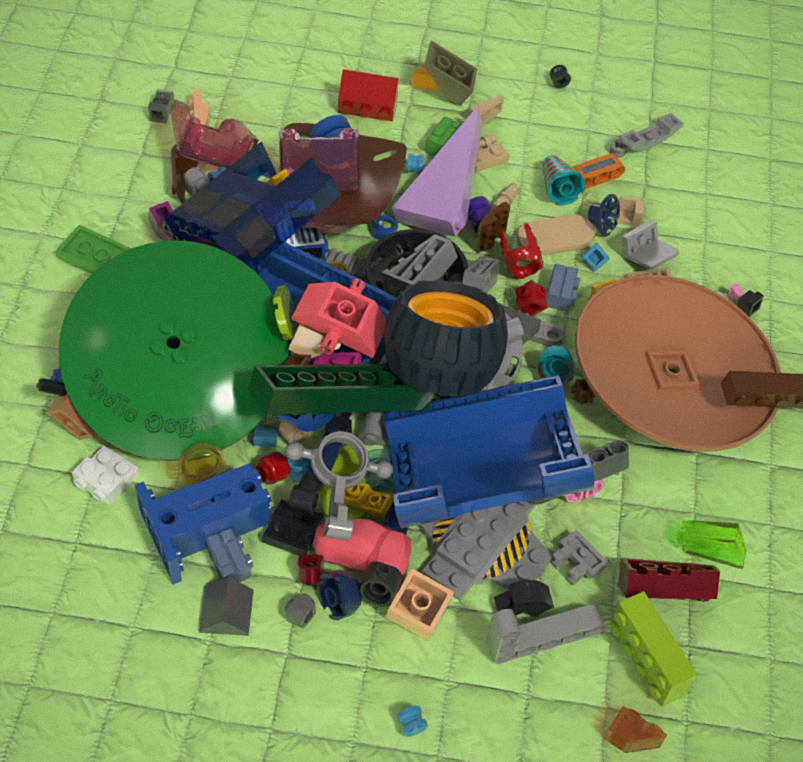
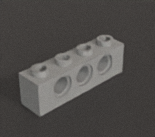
(482, 273)

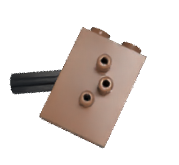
(64, 410)

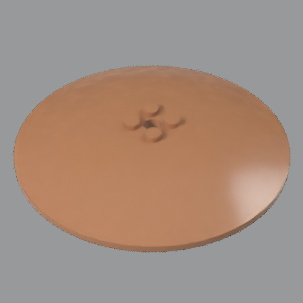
(664, 322)

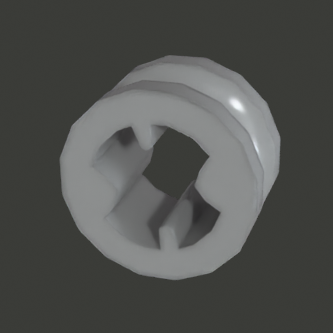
(618, 148)

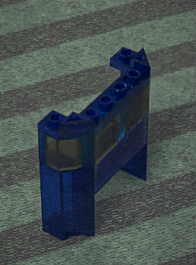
(248, 214)

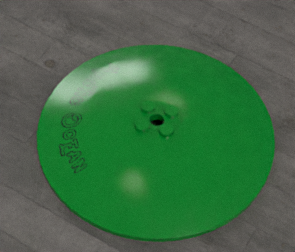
(157, 396)

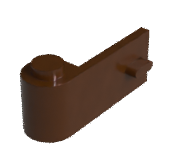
(180, 166)

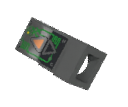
(161, 103)

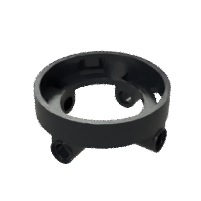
(400, 245)

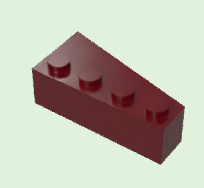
(668, 579)

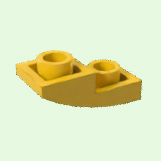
(367, 500)

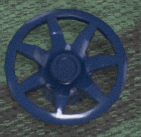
(603, 213)

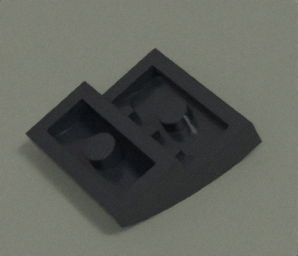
(292, 529)

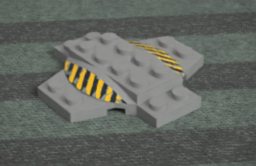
(485, 547)

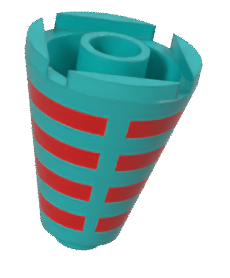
(562, 181)

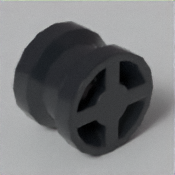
(560, 76)

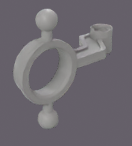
(336, 523)

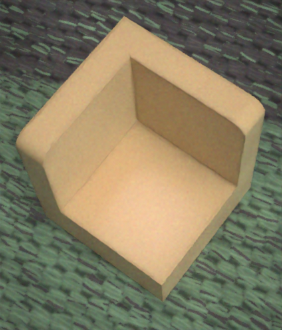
(630, 211)

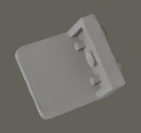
(645, 249)

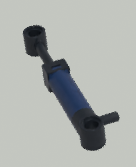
(306, 493)

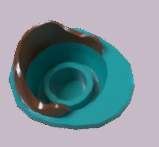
(556, 361)

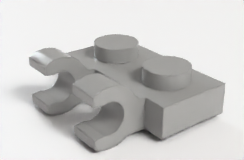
(582, 553)

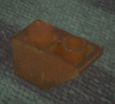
(633, 733)

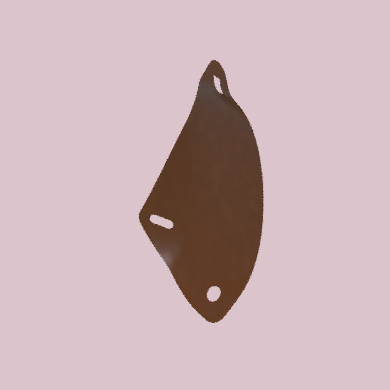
(376, 186)

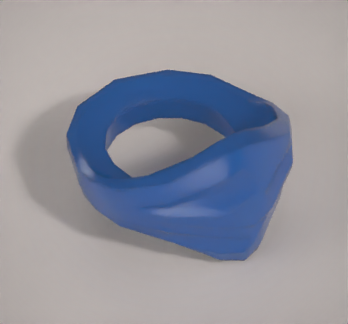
(379, 231)

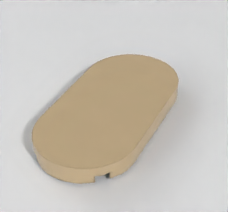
(559, 234)

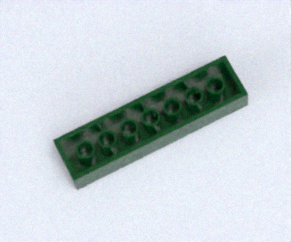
(333, 389)

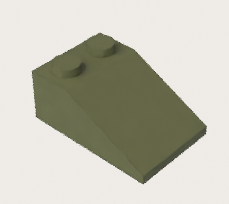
(450, 73)

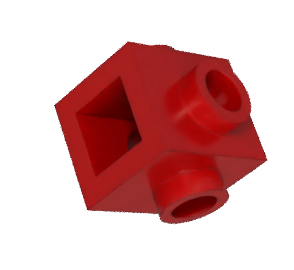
(531, 298)

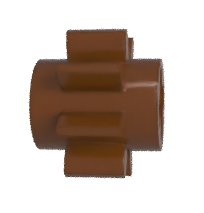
(582, 392)

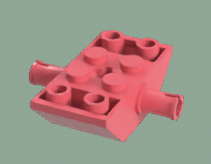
(342, 316)

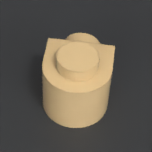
(291, 433)

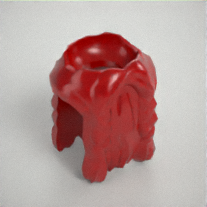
(528, 252)

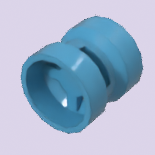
(298, 467)

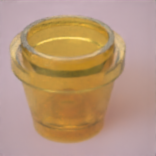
(201, 463)

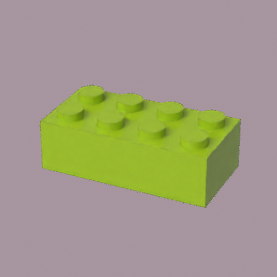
(652, 649)

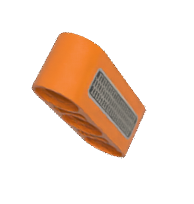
(600, 170)

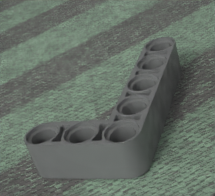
(605, 461)

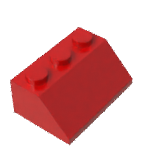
(368, 95)

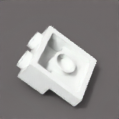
(105, 475)

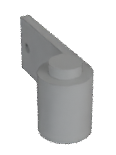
(374, 430)

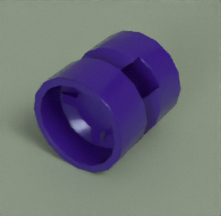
(477, 210)

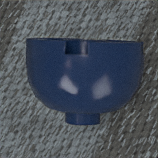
(340, 593)

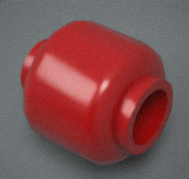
(273, 467)

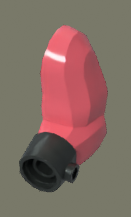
(375, 552)

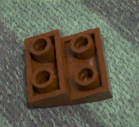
(490, 227)

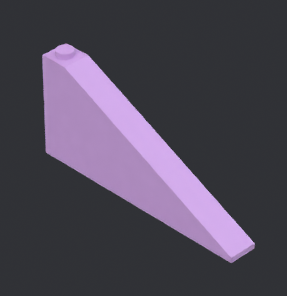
(442, 191)

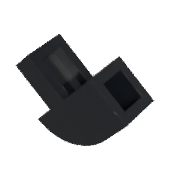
(527, 597)

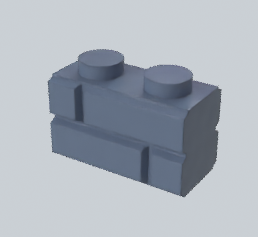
(561, 287)
(228, 557)

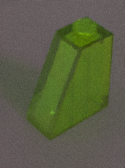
(713, 541)

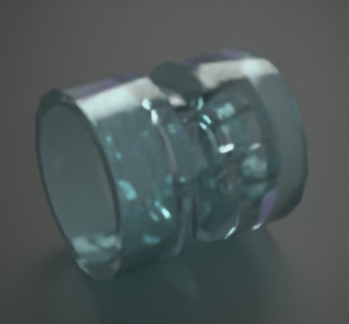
(376, 483)

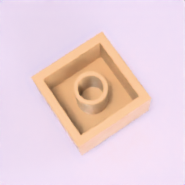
(419, 604)

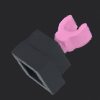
(748, 302)

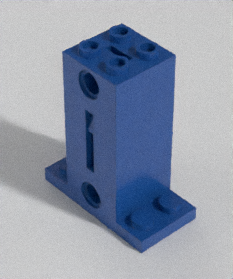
(190, 515)

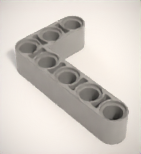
(512, 641)

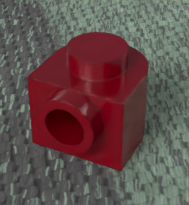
(308, 573)

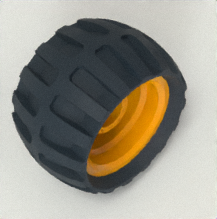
(445, 337)

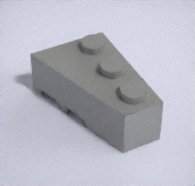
(426, 263)

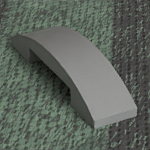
(653, 135)

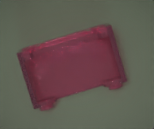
(210, 145)
(333, 155)

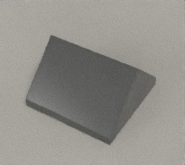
(226, 608)

